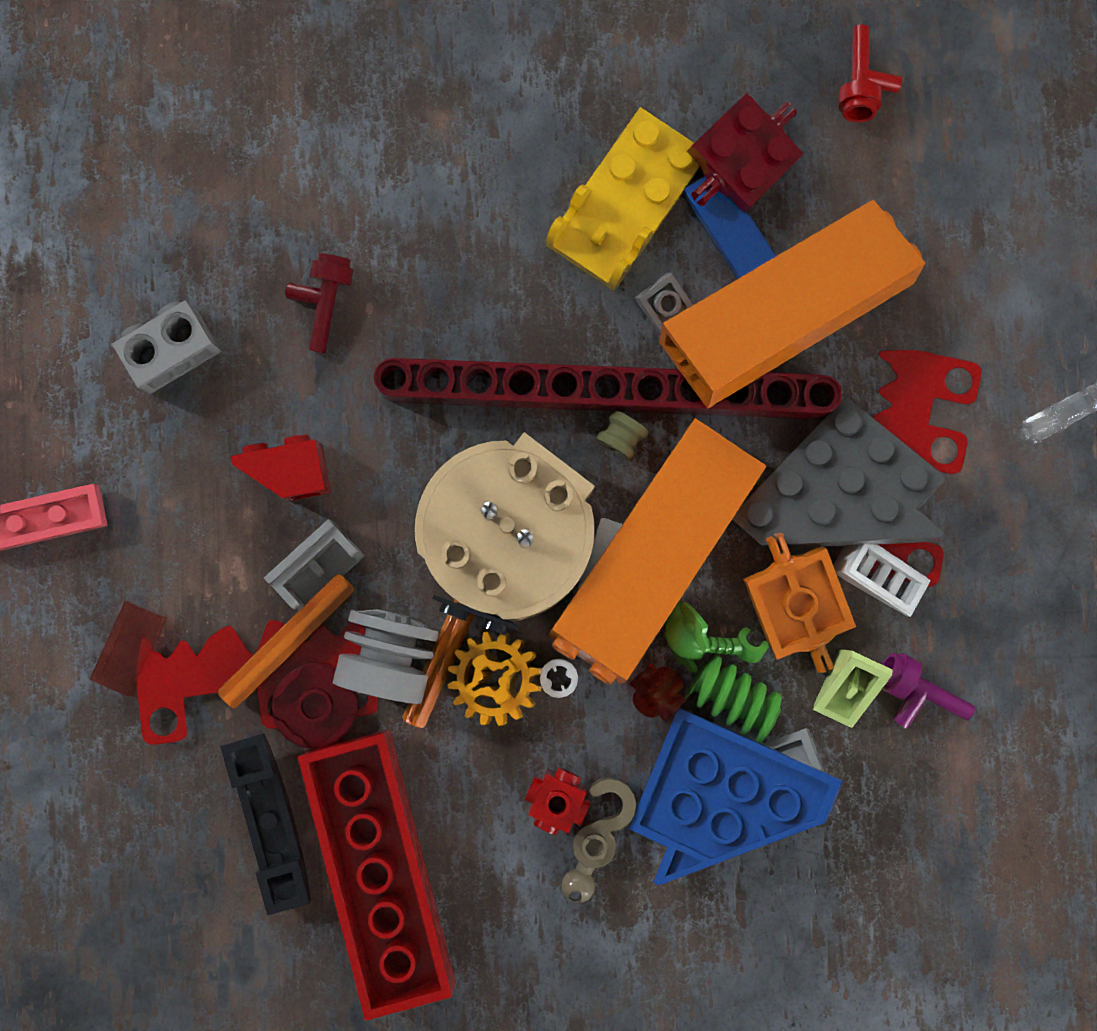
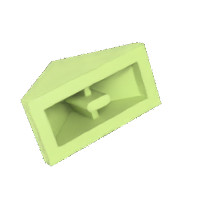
(850, 687)

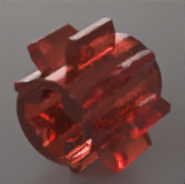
(657, 692)

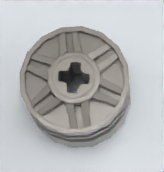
(385, 656)

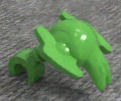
(689, 642)

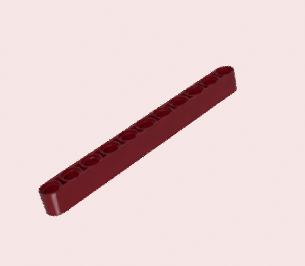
(586, 398)

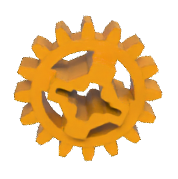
(503, 695)

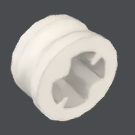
(546, 683)

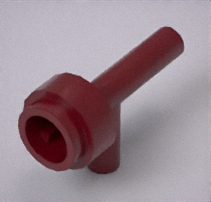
(331, 271)

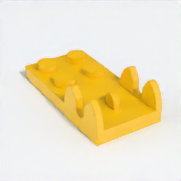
(624, 200)

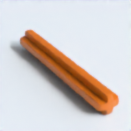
(286, 641)
(444, 650)

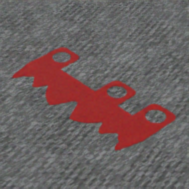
(918, 382)
(183, 674)

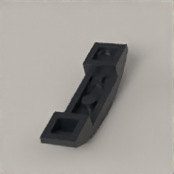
(269, 823)

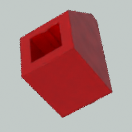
(288, 470)

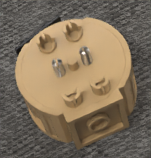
(505, 531)

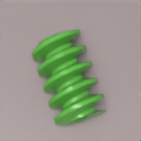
(736, 697)

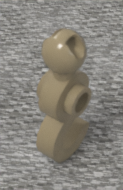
(595, 842)

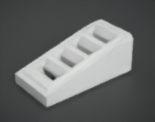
(855, 564)

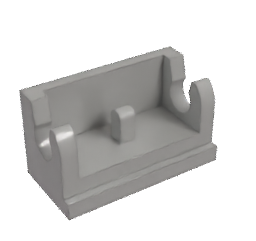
(313, 564)

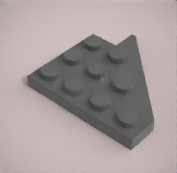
(844, 489)

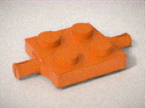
(799, 602)

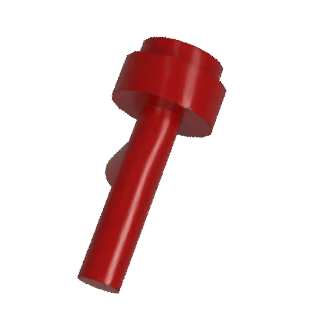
(862, 96)

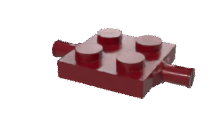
(744, 153)

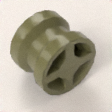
(622, 435)

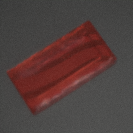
(122, 652)

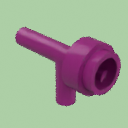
(908, 683)

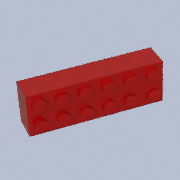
(377, 875)

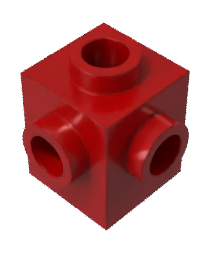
(562, 784)

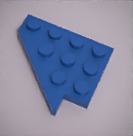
(725, 796)

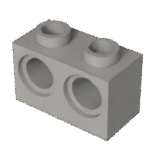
(170, 357)

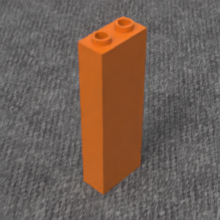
(790, 302)
(656, 554)

